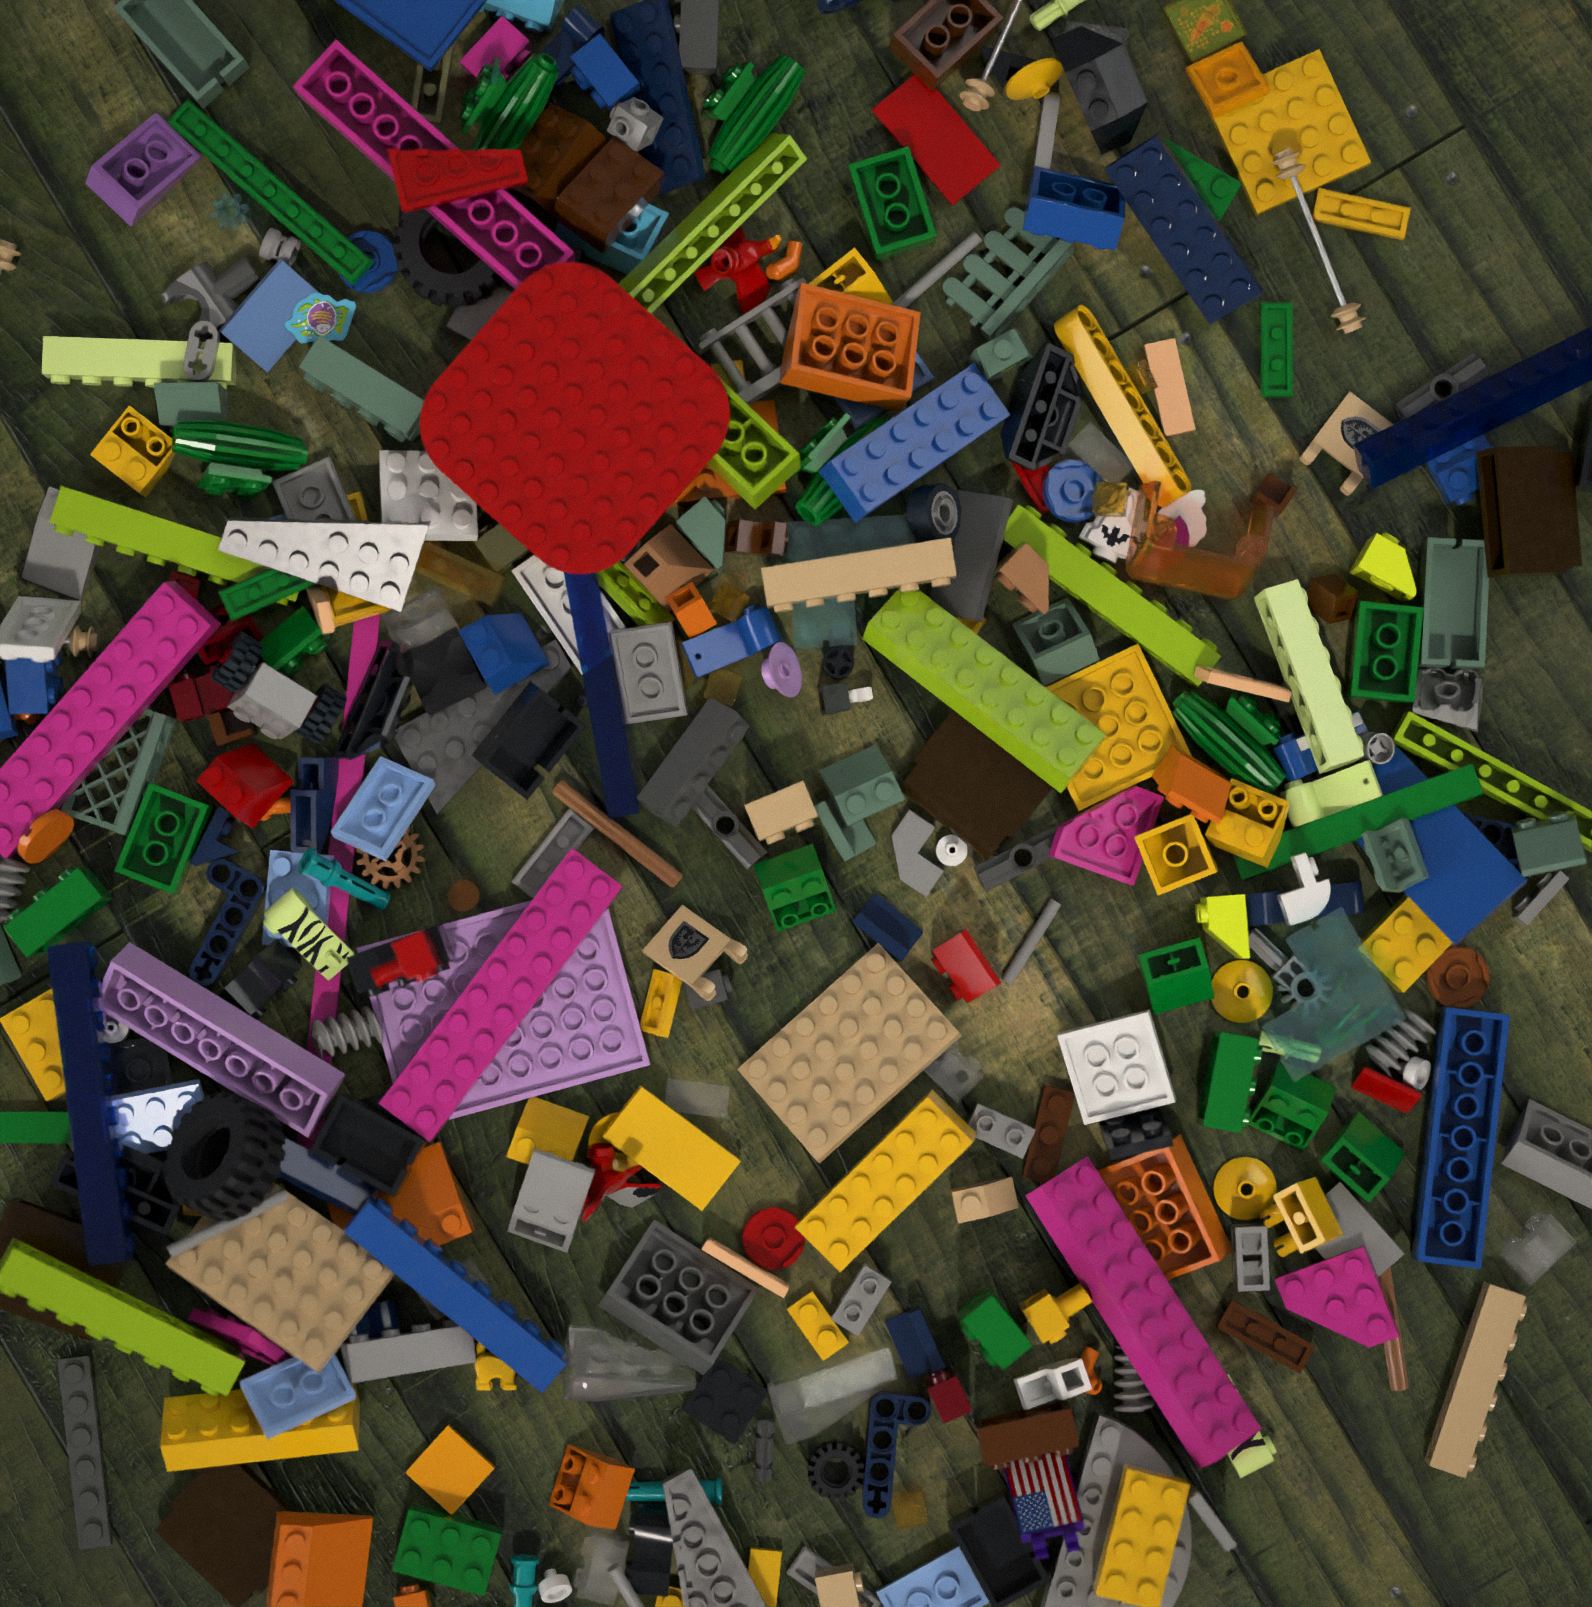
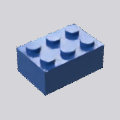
(1074, 208)

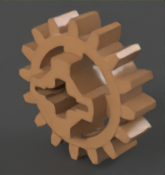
(398, 866)

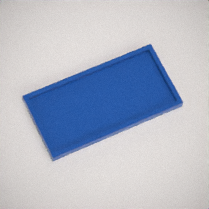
(417, 27)
(1463, 866)

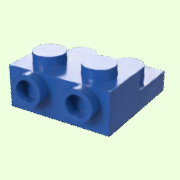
(1458, 471)

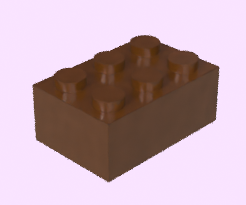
(944, 37)
(554, 155)
(608, 194)
(1026, 1435)

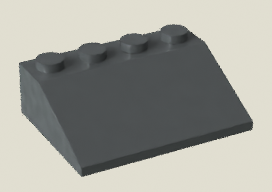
(679, 1297)

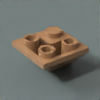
(667, 565)
(1028, 575)

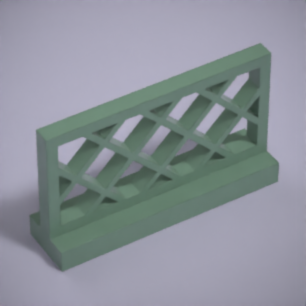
(144, 771)

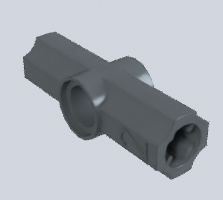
(1457, 378)
(740, 840)
(1003, 867)

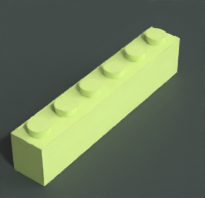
(129, 361)
(1309, 676)

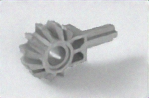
(1287, 970)

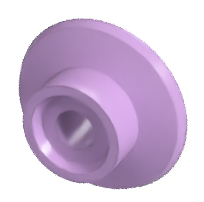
(782, 670)

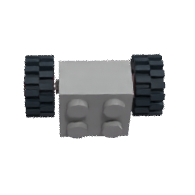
(273, 699)

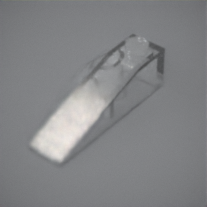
(613, 1369)
(822, 1396)

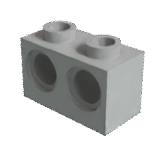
(1000, 1130)
(1250, 1257)
(860, 1298)

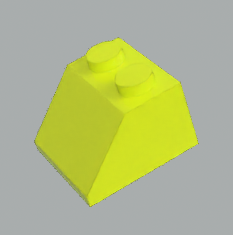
(1385, 567)
(1225, 922)

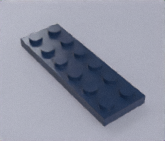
(651, 53)
(1184, 228)

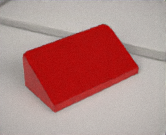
(1385, 1089)

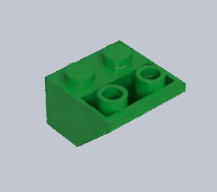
(293, 643)
(795, 887)
(1175, 975)
(1291, 1108)
(1362, 1157)

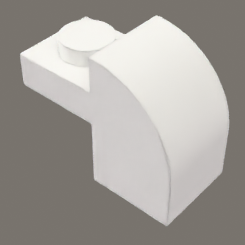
(1309, 898)
(1051, 1382)

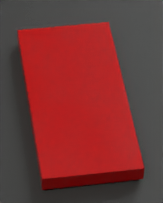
(937, 139)

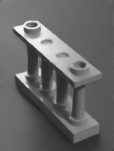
(770, 373)

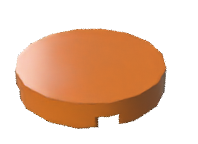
(47, 836)

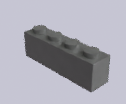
(698, 36)
(693, 762)

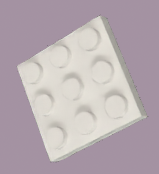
(419, 492)
(1116, 1067)

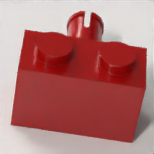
(414, 959)

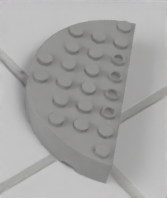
(1096, 1486)

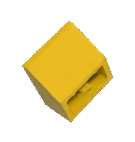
(854, 277)
(135, 451)
(1250, 824)

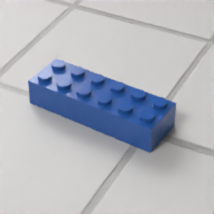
(914, 442)

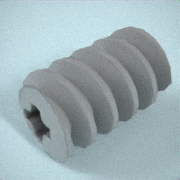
(8, 878)
(345, 1031)
(1399, 1041)
(1133, 1387)

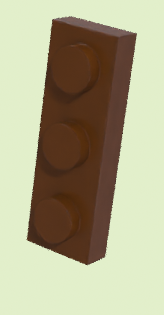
(1050, 1133)
(1265, 1336)

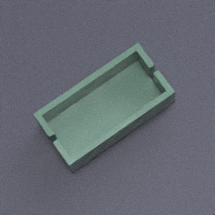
(185, 44)
(363, 387)
(1454, 603)

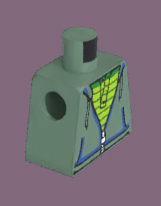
(1000, 355)

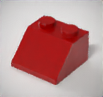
(245, 783)
(965, 966)

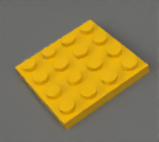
(1297, 113)
(1131, 710)

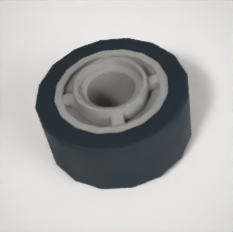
(934, 512)

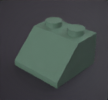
(190, 402)
(706, 530)
(1056, 641)
(861, 785)
(1548, 843)

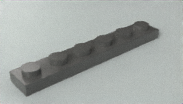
(85, 1452)

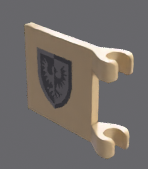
(1346, 426)
(689, 947)

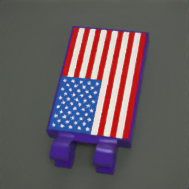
(1045, 1502)

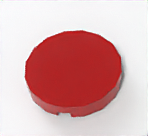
(772, 1238)

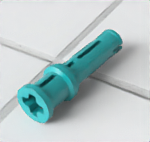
(331, 874)
(655, 1492)
(524, 1579)

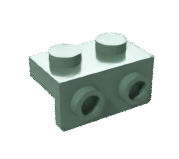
(1395, 856)

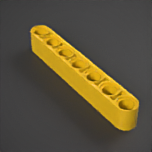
(1122, 404)

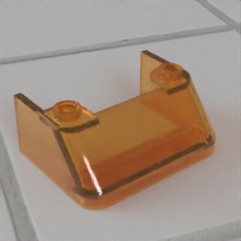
(1159, 561)

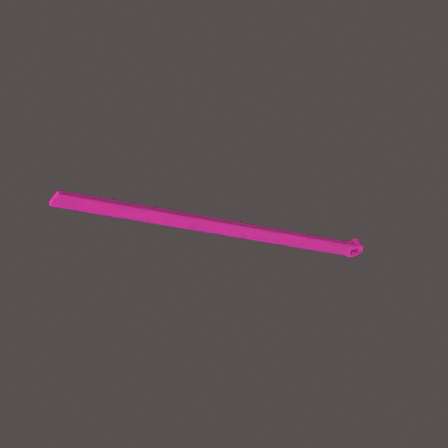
(350, 779)

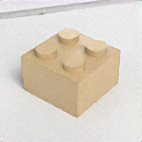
(782, 812)

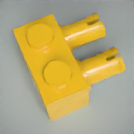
(1306, 1215)
(1051, 1314)

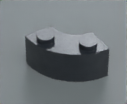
(262, 980)
(651, 1551)

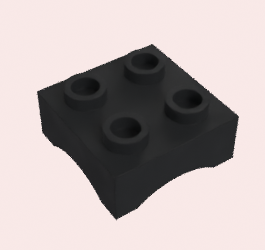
(443, 671)

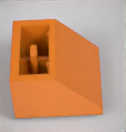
(1192, 784)
(591, 1487)

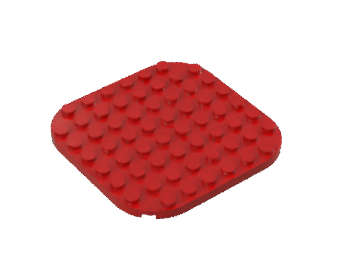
(575, 418)

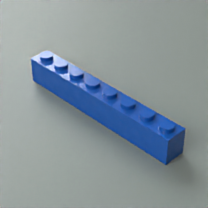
(456, 1294)

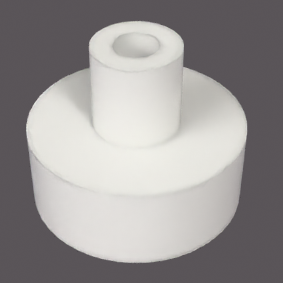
(943, 853)
(119, 1032)
(1415, 1072)
(554, 1587)

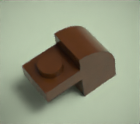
(756, 538)

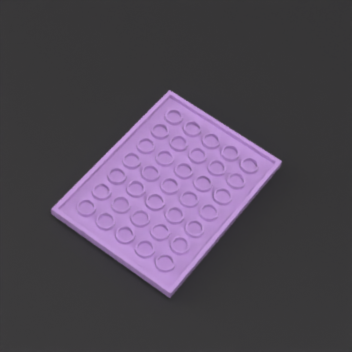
(572, 1035)

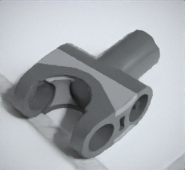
(212, 291)

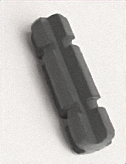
(764, 1450)

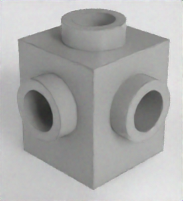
(634, 123)

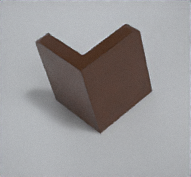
(1274, 493)
(1332, 598)
(229, 729)

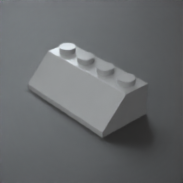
(1552, 1152)

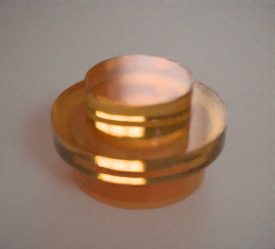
(463, 895)

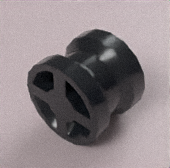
(839, 658)

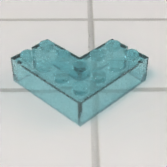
(835, 538)
(1350, 1000)

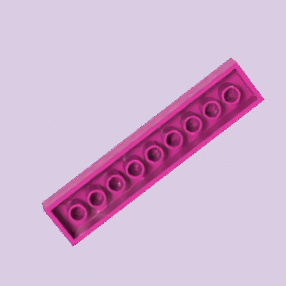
(380, 120)
(100, 709)
(501, 995)
(1143, 1313)

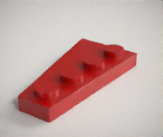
(445, 176)

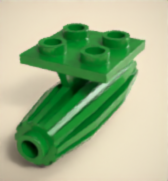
(509, 107)
(749, 108)
(237, 454)
(818, 499)
(1234, 736)

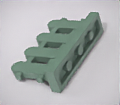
(1014, 298)

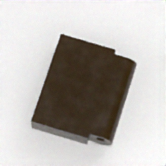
(1528, 511)
(973, 785)
(60, 1238)
(226, 1529)

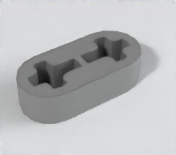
(194, 349)

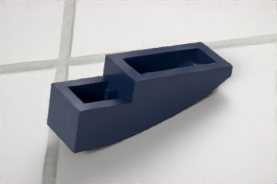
(313, 802)

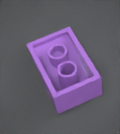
(142, 169)

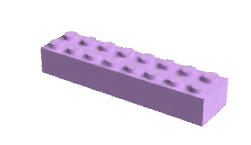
(218, 1039)

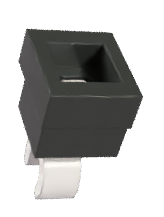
(837, 698)

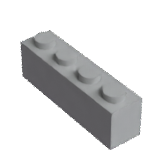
(406, 1352)

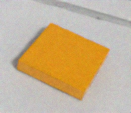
(1227, 79)
(450, 1469)

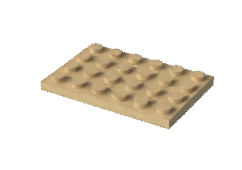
(849, 1052)
(288, 1278)

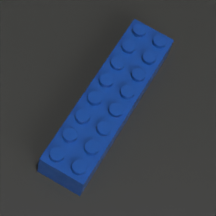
(1460, 1137)

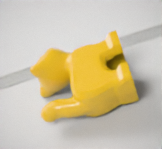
(489, 1367)

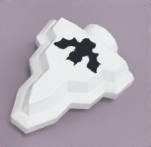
(1111, 534)

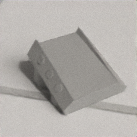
(1449, 697)

